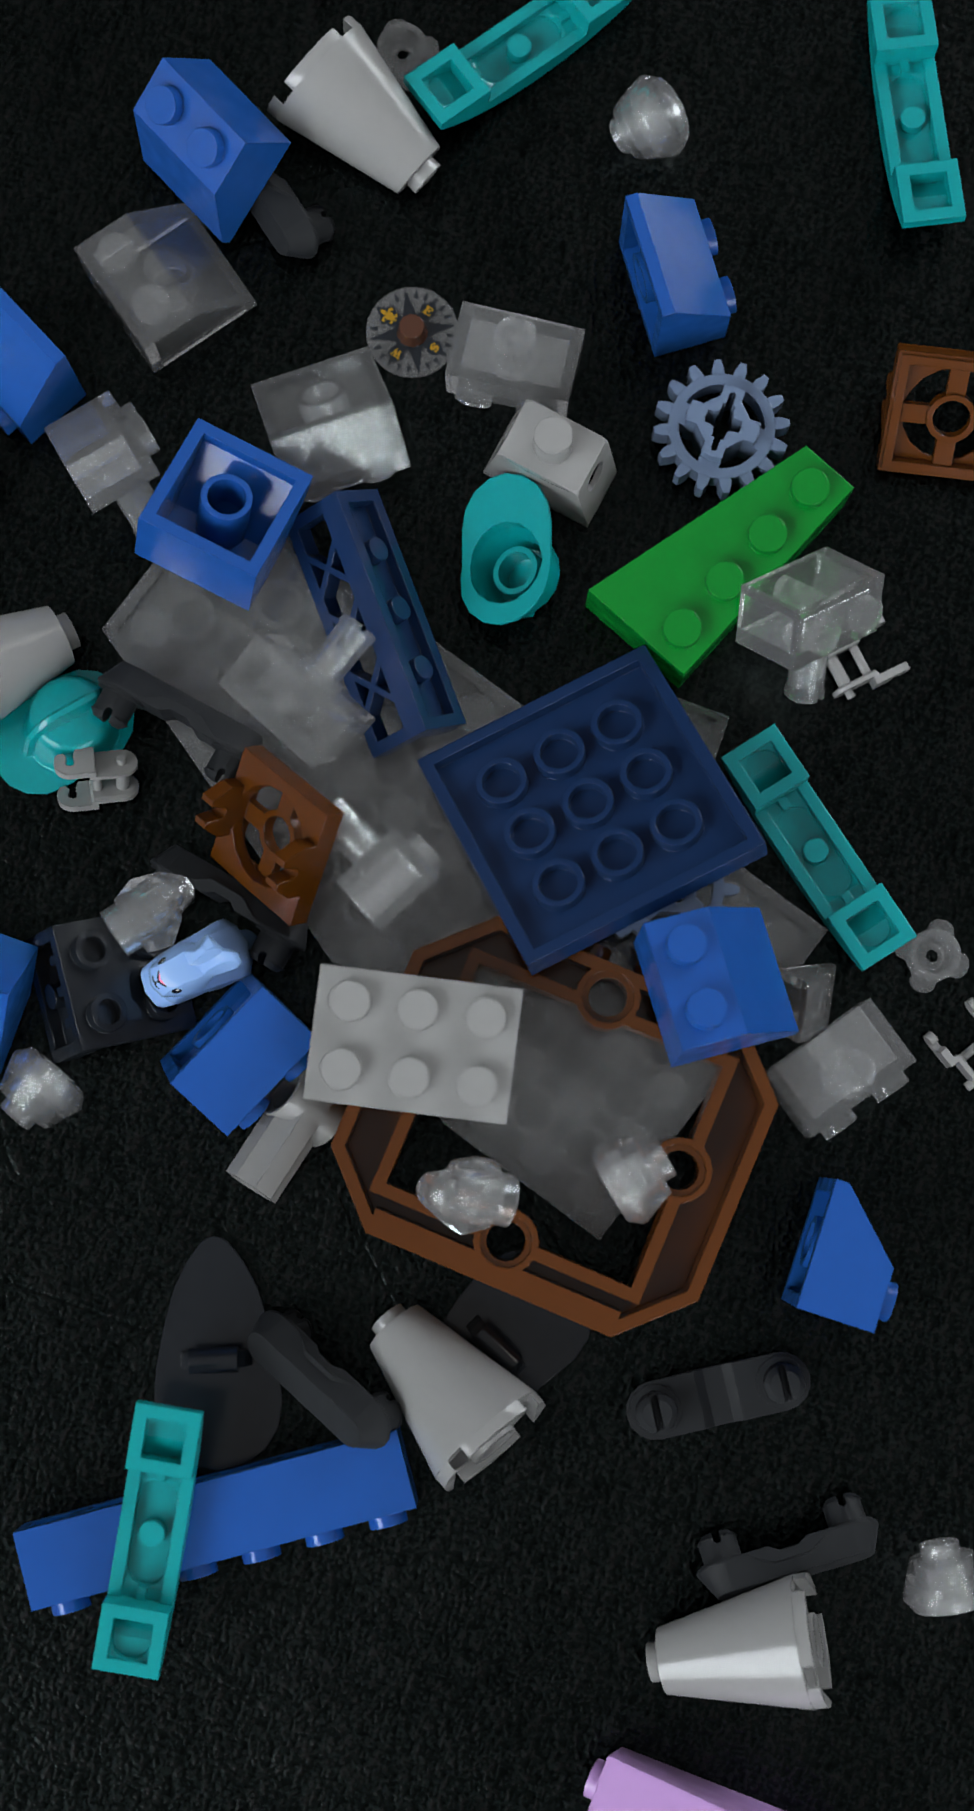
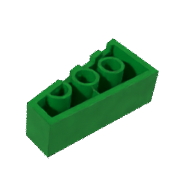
(688, 587)

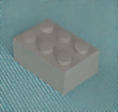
(413, 1044)

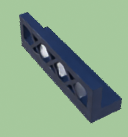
(387, 605)

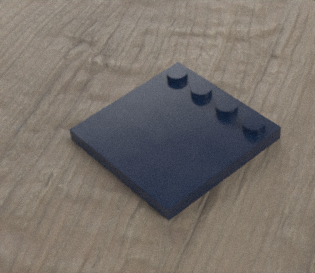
(591, 809)

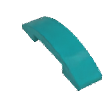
(506, 57)
(911, 113)
(815, 849)
(149, 1539)

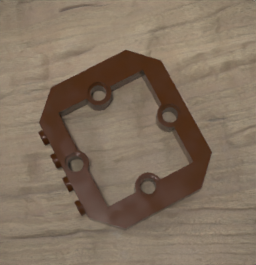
(687, 1224)

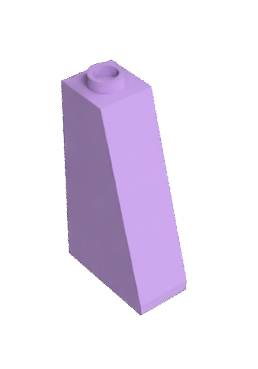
(643, 1784)

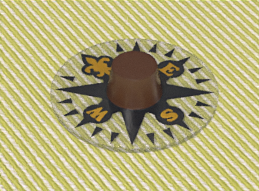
(411, 332)

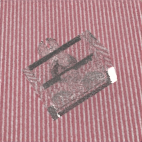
(512, 359)
(107, 454)
(807, 613)
(303, 695)
(388, 874)
(840, 1069)

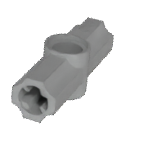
(284, 1138)

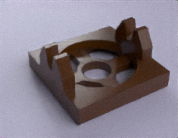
(895, 449)
(311, 825)

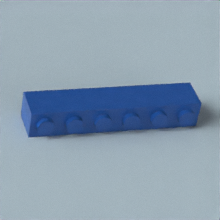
(232, 1514)

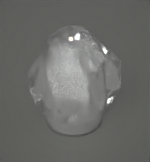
(149, 911)
(470, 1194)

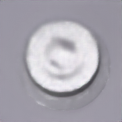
(650, 120)
(38, 1090)
(634, 1175)
(940, 1578)

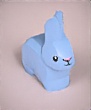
(199, 964)

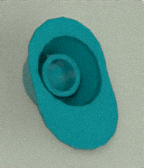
(507, 550)
(53, 724)

